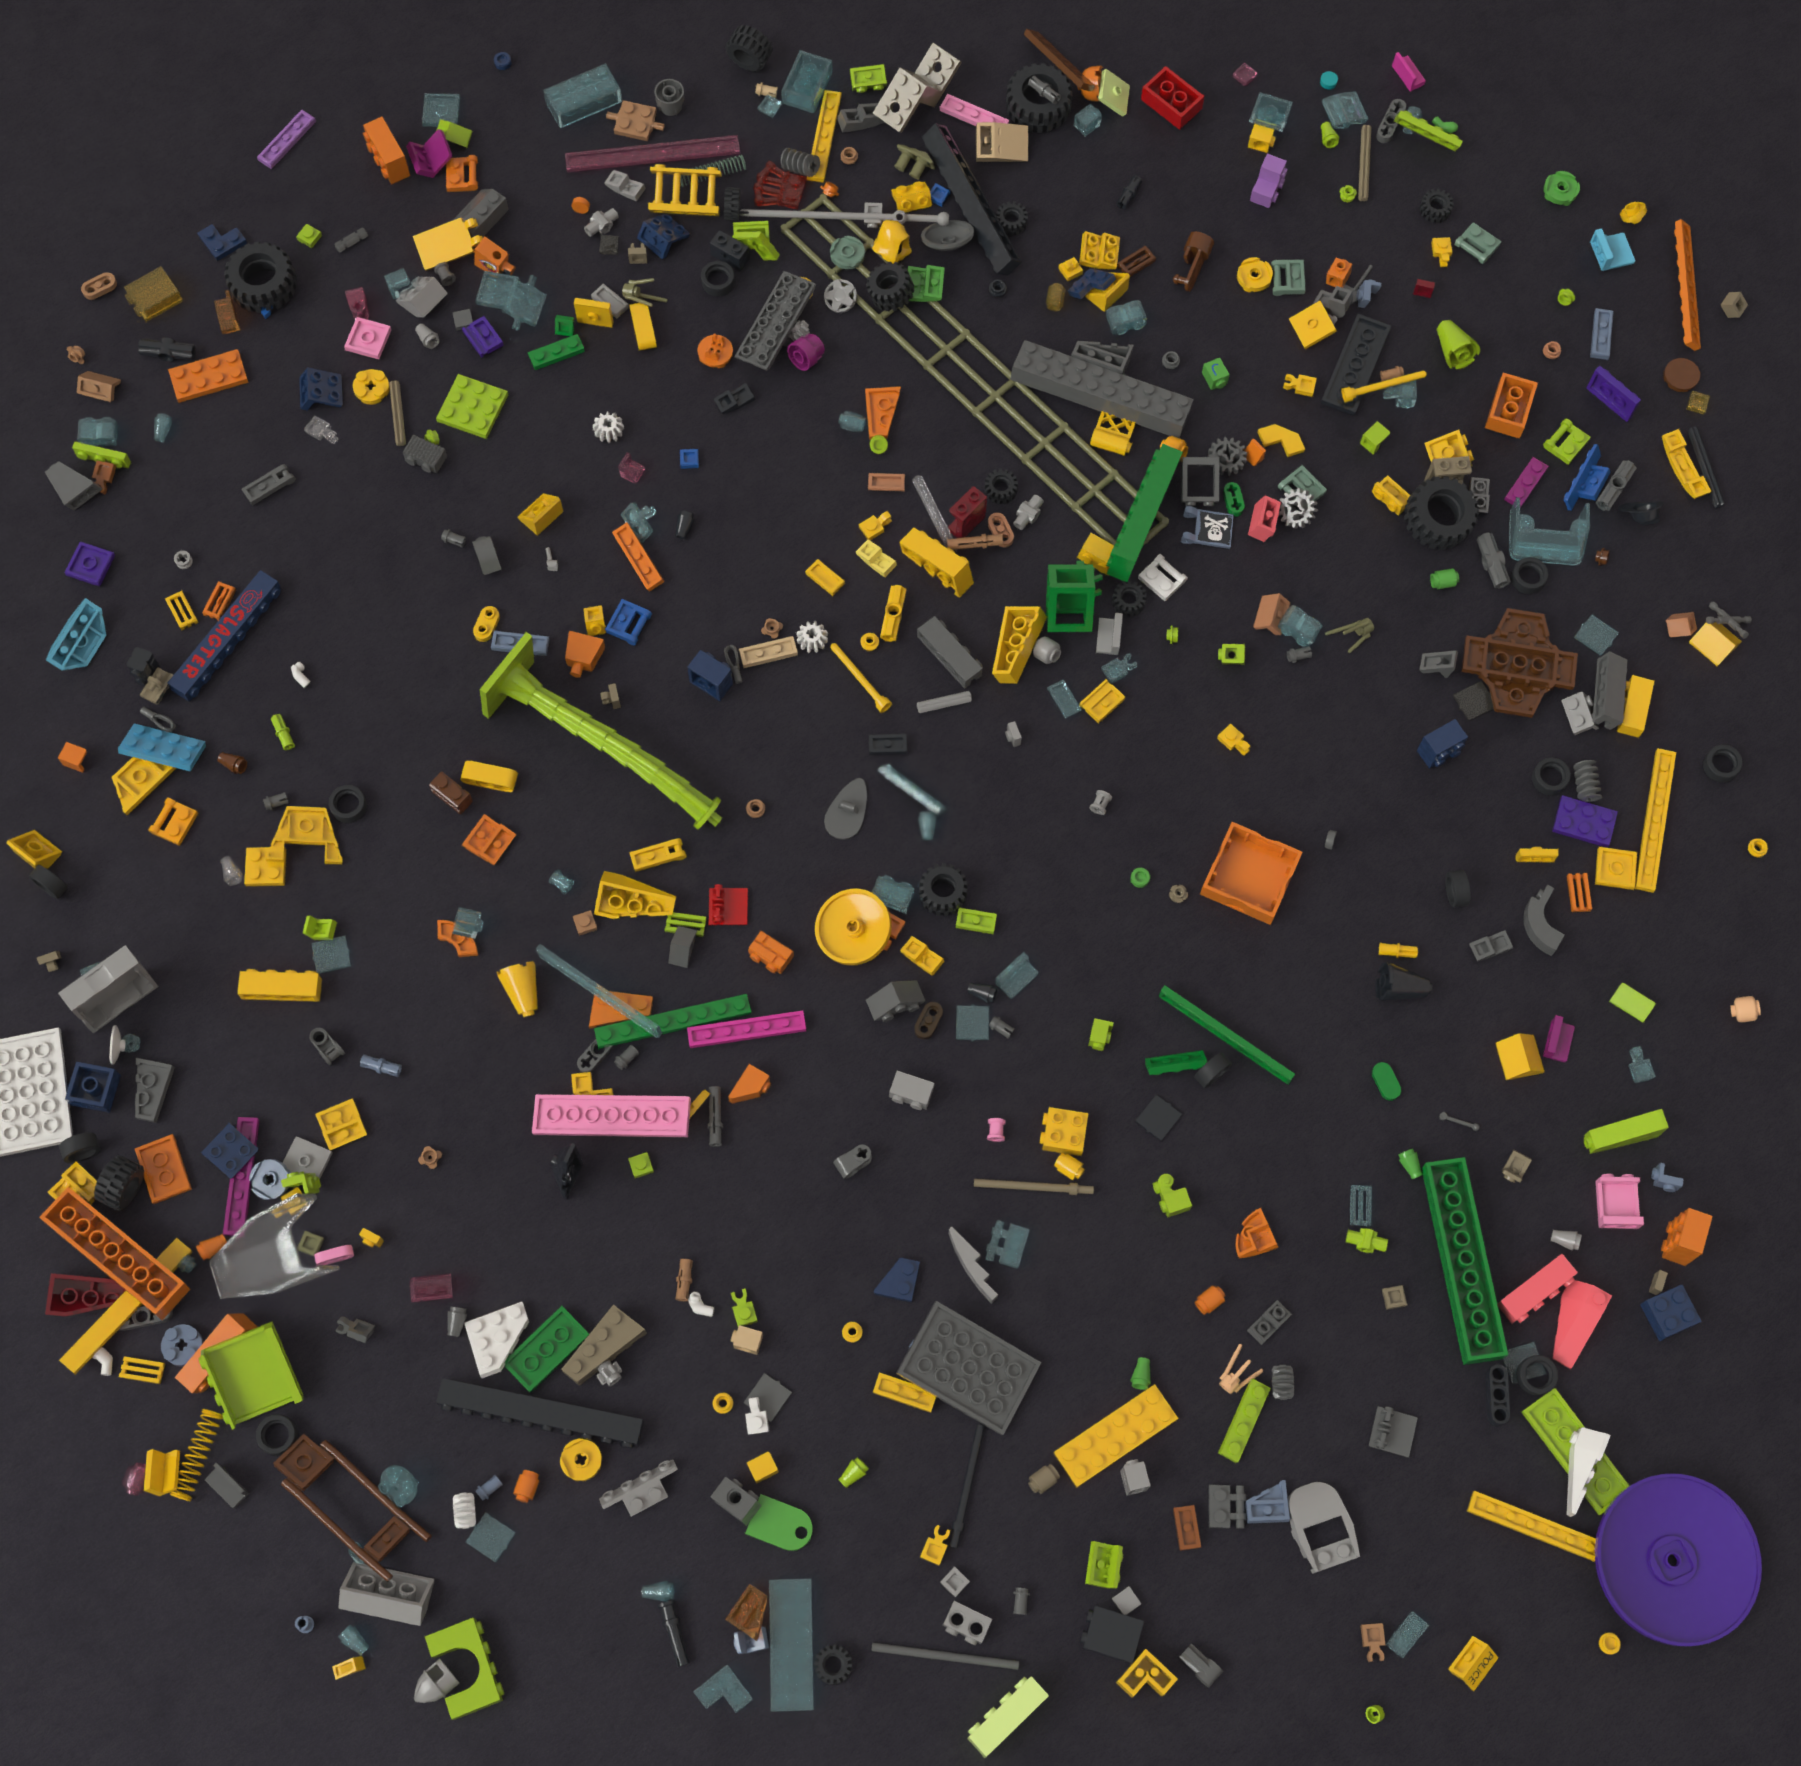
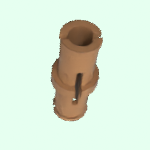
(684, 1280)

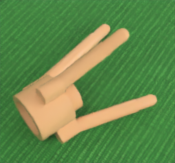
(1230, 1382)

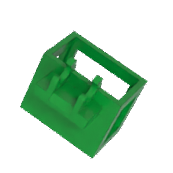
(1071, 591)

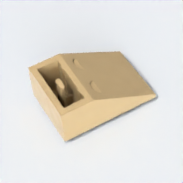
(1001, 142)

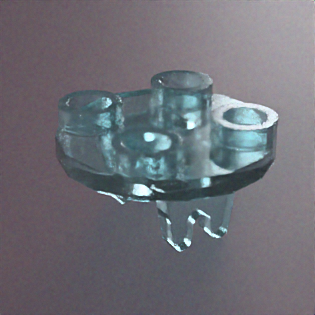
(398, 1485)

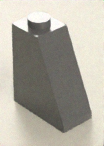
(71, 486)

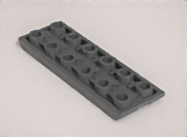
(775, 320)

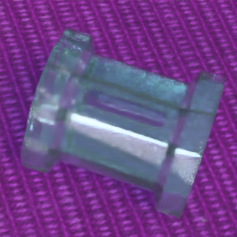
(561, 881)

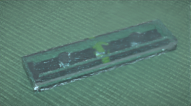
(912, 789)

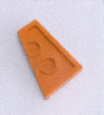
(881, 409)
(605, 1014)

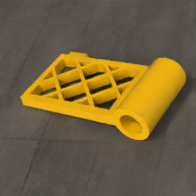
(1111, 438)

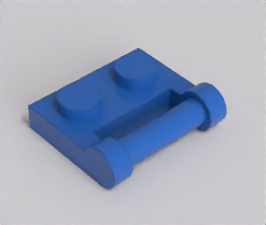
(623, 618)

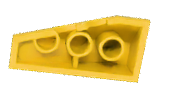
(628, 897)

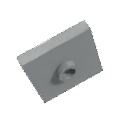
(307, 1157)

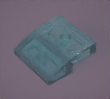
(1344, 109)

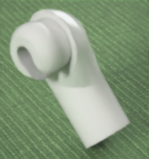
(298, 675)
(698, 1306)
(105, 1359)

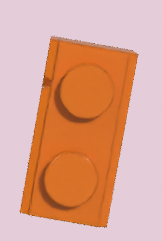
(770, 952)

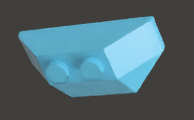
(78, 638)

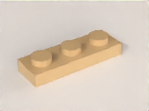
(768, 652)

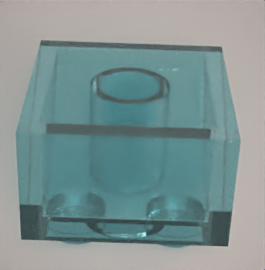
(1271, 112)

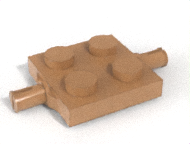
(635, 120)

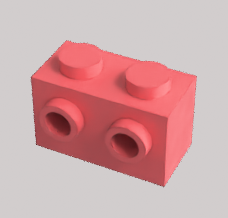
(1264, 518)

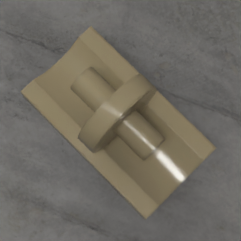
(156, 686)

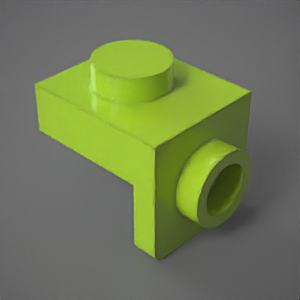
(319, 928)

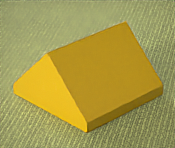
(1106, 298)
(541, 513)
(1715, 642)
(34, 849)
(1519, 1056)

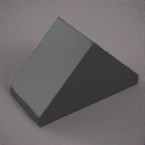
(682, 946)

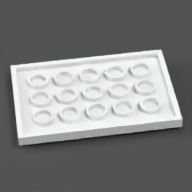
(33, 1092)

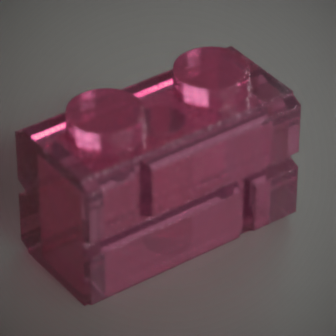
(431, 1287)

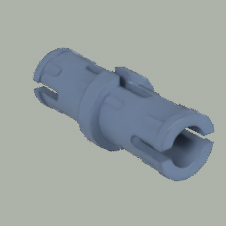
(380, 1065)

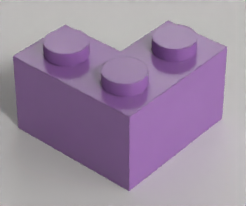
(1269, 180)

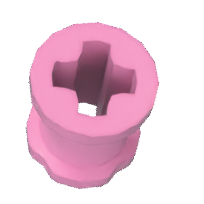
(996, 1129)

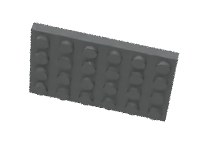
(968, 1368)

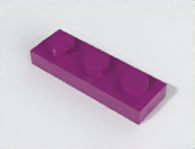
(1526, 481)

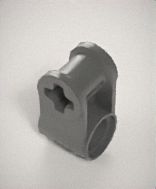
(328, 1047)
(851, 1162)

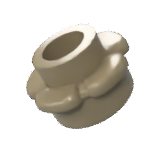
(1178, 898)

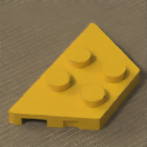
(138, 780)

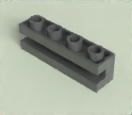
(949, 651)
(1610, 690)

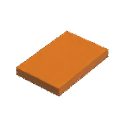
(163, 1169)

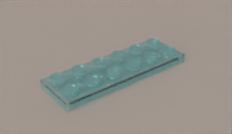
(791, 1645)

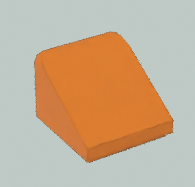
(1255, 452)

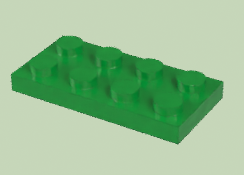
(546, 1349)

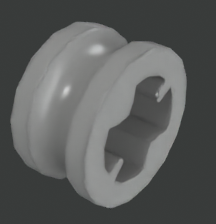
(186, 555)

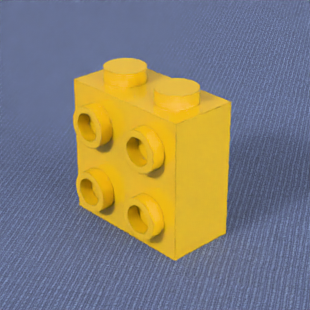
(1064, 1131)

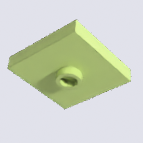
(1114, 92)

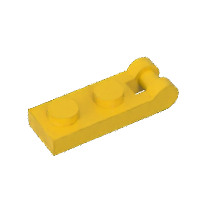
(657, 854)

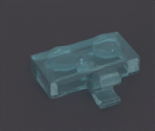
(638, 520)

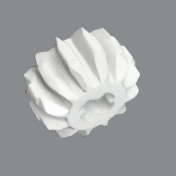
(614, 426)
(818, 640)
(464, 1510)

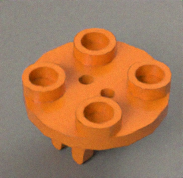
(712, 357)

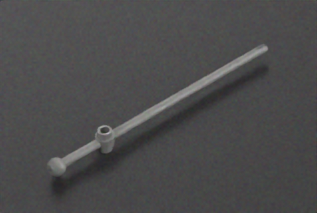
(942, 218)

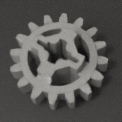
(1293, 515)

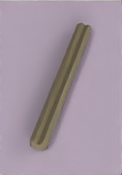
(1364, 163)

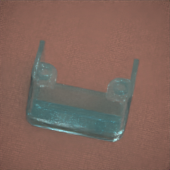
(1546, 544)

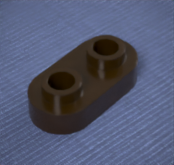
(928, 1021)

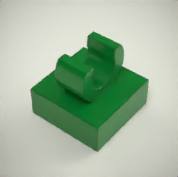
(564, 325)

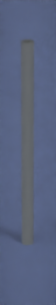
(947, 1656)

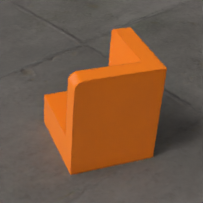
(72, 756)

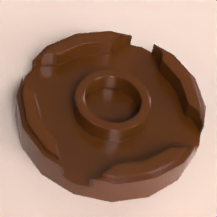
(1681, 374)

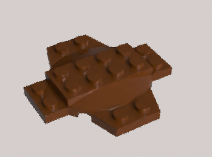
(1519, 663)

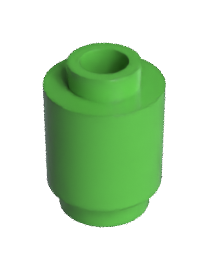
(1444, 579)

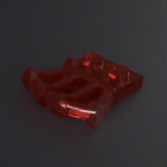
(790, 187)

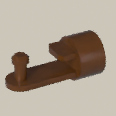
(1198, 247)

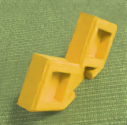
(1275, 434)
(583, 1085)

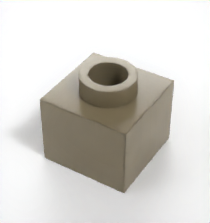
(1734, 304)

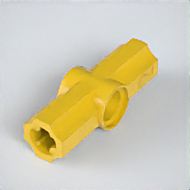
(894, 604)

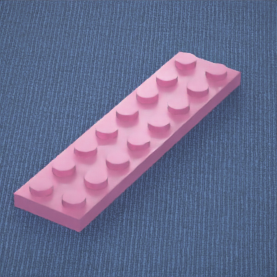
(611, 1115)

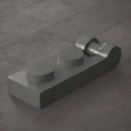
(268, 484)

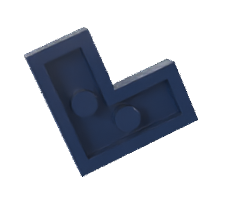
(221, 245)
(1091, 279)

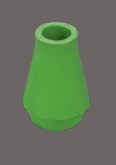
(1410, 1162)
(1141, 1375)

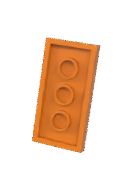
(208, 375)

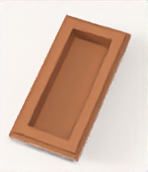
(886, 482)

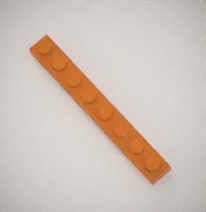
(1687, 282)

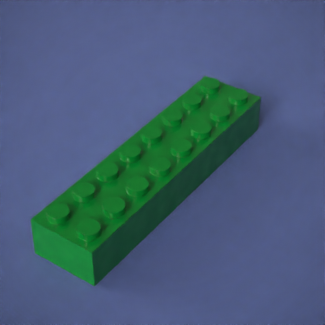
(1143, 512)

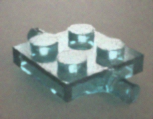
(524, 302)

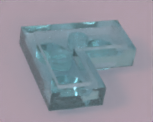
(723, 1684)

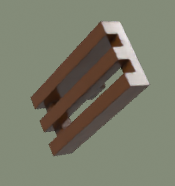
(1144, 264)

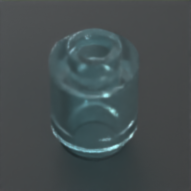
(852, 421)

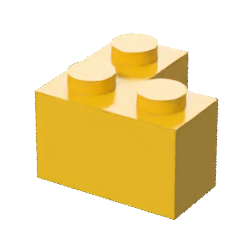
(1146, 1669)

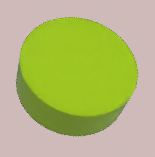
(878, 444)

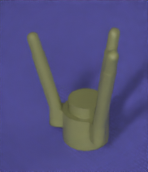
(632, 292)
(1361, 627)

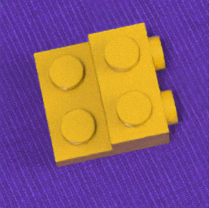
(1449, 446)

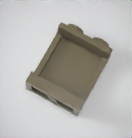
(1452, 467)

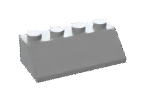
(400, 1599)

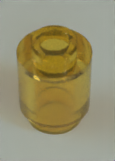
(1055, 297)

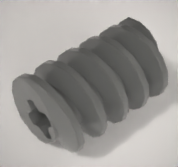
(800, 162)
(1585, 781)

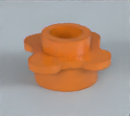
(830, 189)

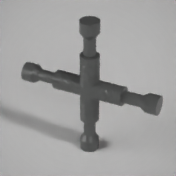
(1732, 621)

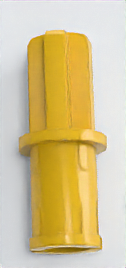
(1398, 950)

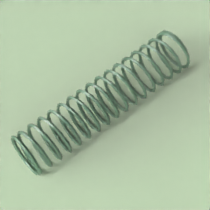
(722, 163)

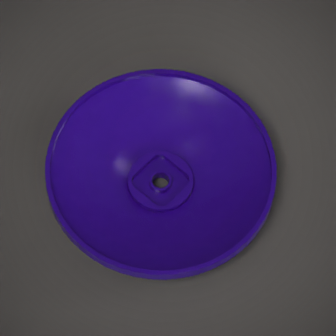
(1714, 1552)

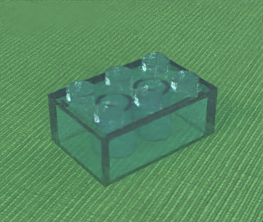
(806, 81)

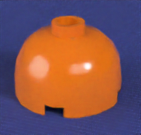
(1094, 75)

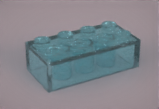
(582, 95)

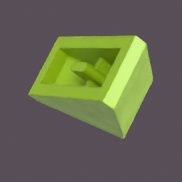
(455, 133)

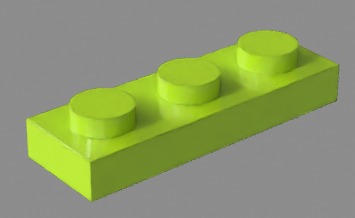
(96, 453)

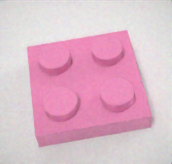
(367, 338)

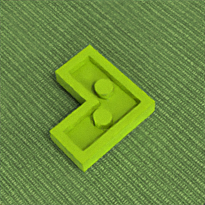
(759, 242)

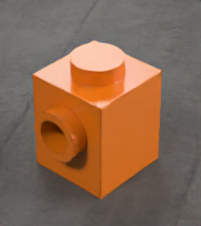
(1339, 273)

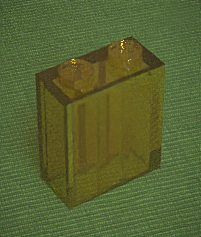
(152, 294)

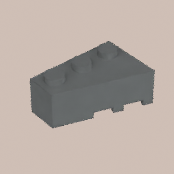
(1107, 356)

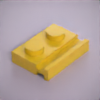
(1102, 701)

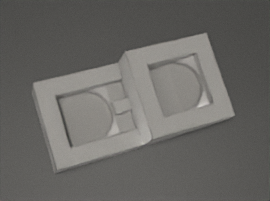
(623, 185)

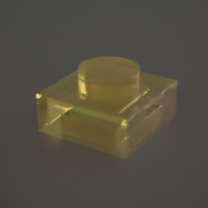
(1698, 402)

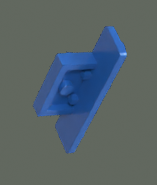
(1589, 479)

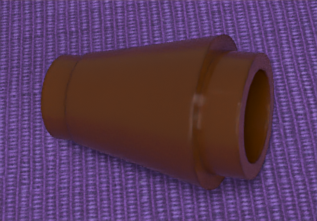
(234, 763)

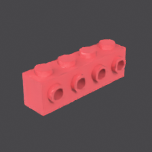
(1537, 1288)

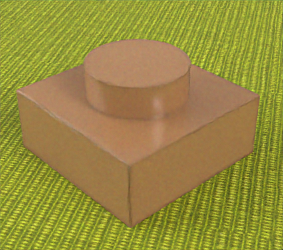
(584, 922)

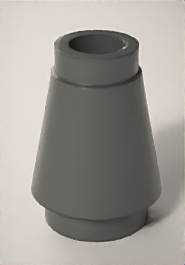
(456, 1320)

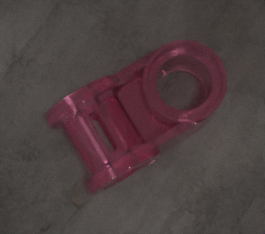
(357, 302)

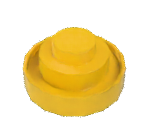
(1633, 212)

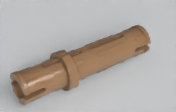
(973, 542)

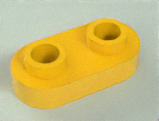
(486, 622)

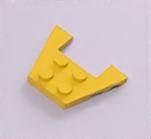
(305, 826)

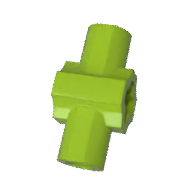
(1366, 1240)

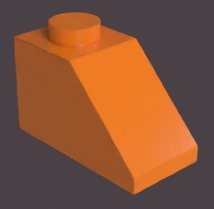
(750, 1085)

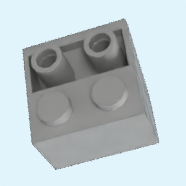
(421, 296)

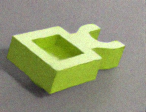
(744, 1310)

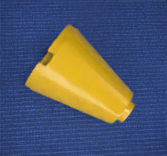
(521, 987)

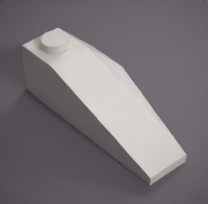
(1584, 1452)

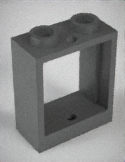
(1199, 461)

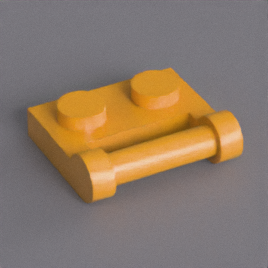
(178, 825)

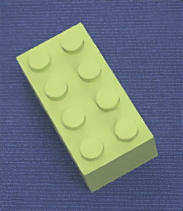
(1008, 1716)

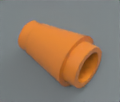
(211, 1246)

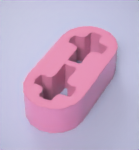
(334, 1255)

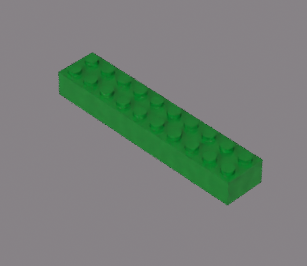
(1464, 1261)

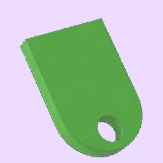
(777, 1524)

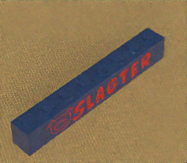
(224, 636)

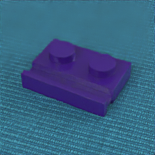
(482, 336)

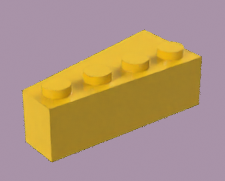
(938, 560)
(1016, 640)

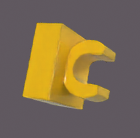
(1070, 269)

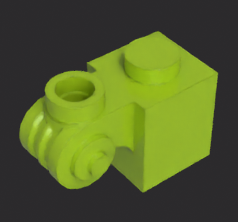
(1171, 1201)

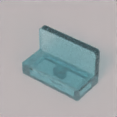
(1016, 976)

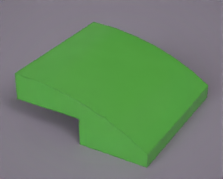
(927, 283)

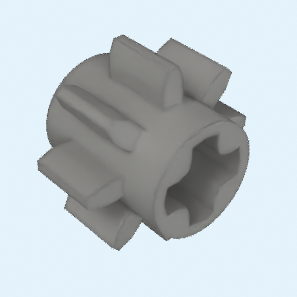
(799, 329)
(609, 1373)

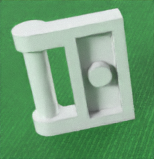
(1158, 581)

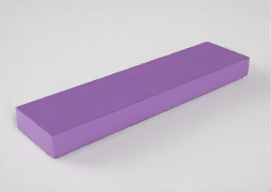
(286, 139)

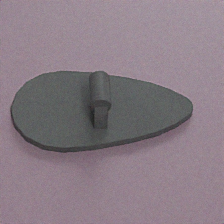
(847, 811)

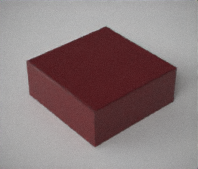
(1424, 288)

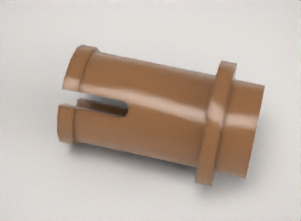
(1391, 373)

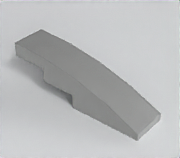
(968, 1257)

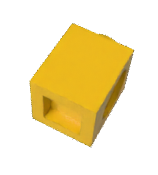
(1261, 138)

